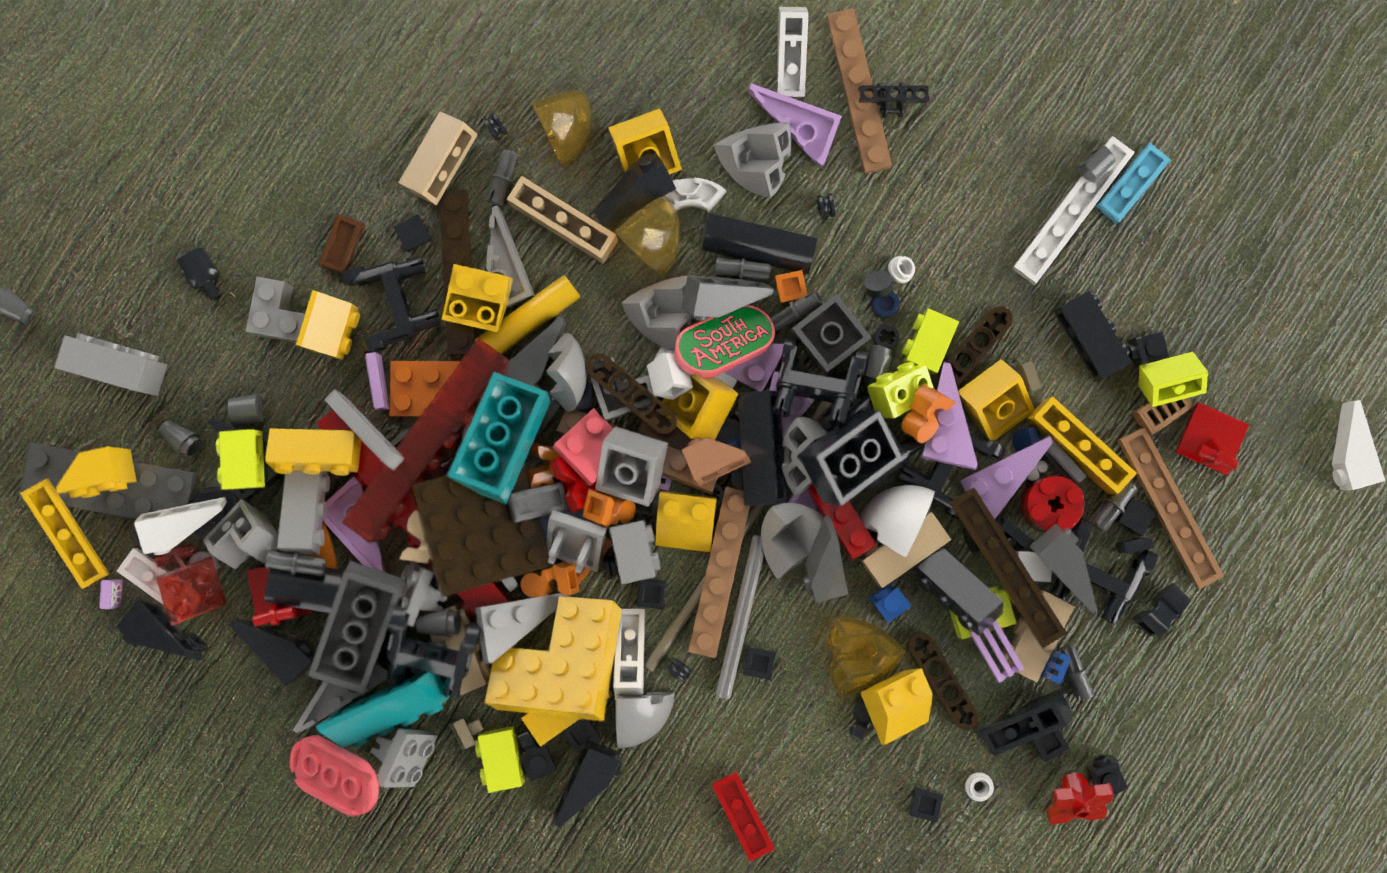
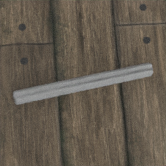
(740, 619)

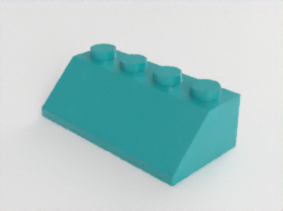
(499, 437)
(385, 710)

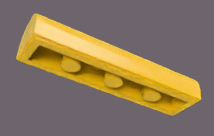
(532, 315)
(64, 533)

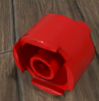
(1064, 494)

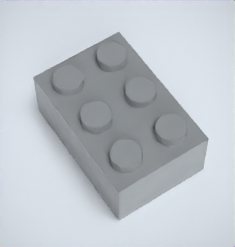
(111, 363)

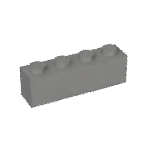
(303, 513)

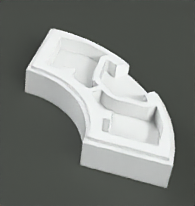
(695, 193)

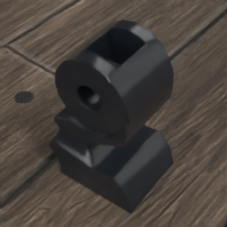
(1167, 606)

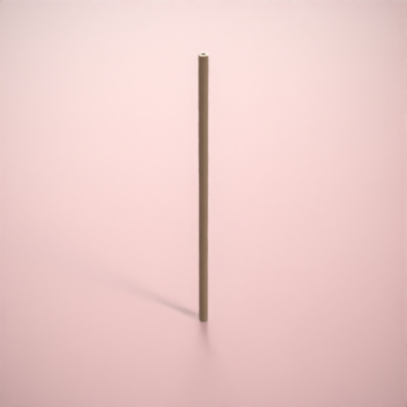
(694, 599)

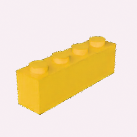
(1082, 446)

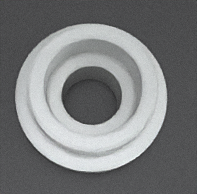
(901, 269)
(986, 791)

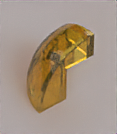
(566, 122)
(653, 234)
(860, 654)

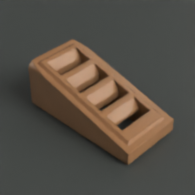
(1145, 421)

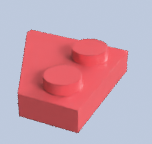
(583, 445)

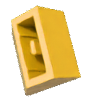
(477, 298)
(98, 471)

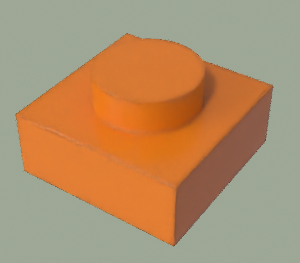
(790, 286)

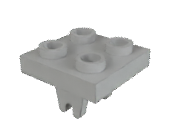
(575, 541)
(417, 592)
(403, 757)

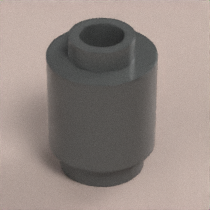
(879, 363)

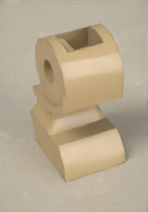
(416, 554)

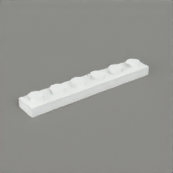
(1069, 217)

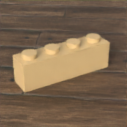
(562, 219)

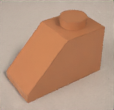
(712, 459)

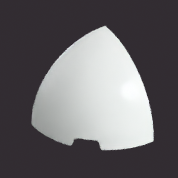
(898, 515)

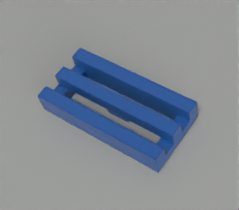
(1061, 668)

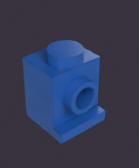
(889, 602)

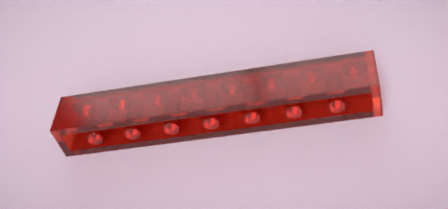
(425, 442)

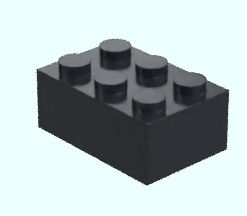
(850, 457)

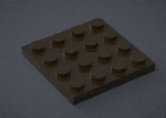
(474, 536)

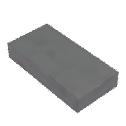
(1063, 462)
(537, 502)

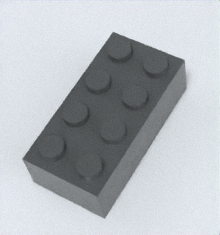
(356, 627)

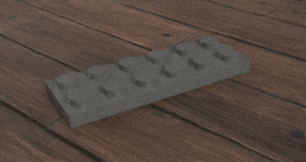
(155, 486)

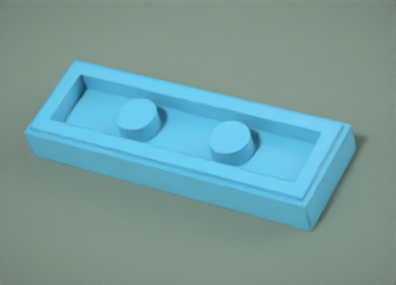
(1133, 183)

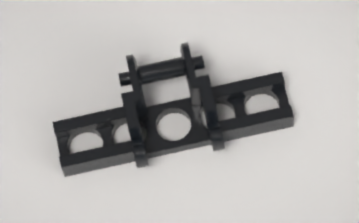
(881, 100)

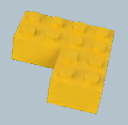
(569, 677)

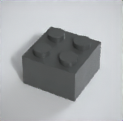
(830, 334)

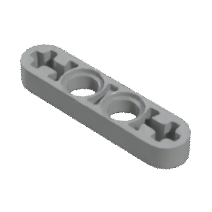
(364, 429)

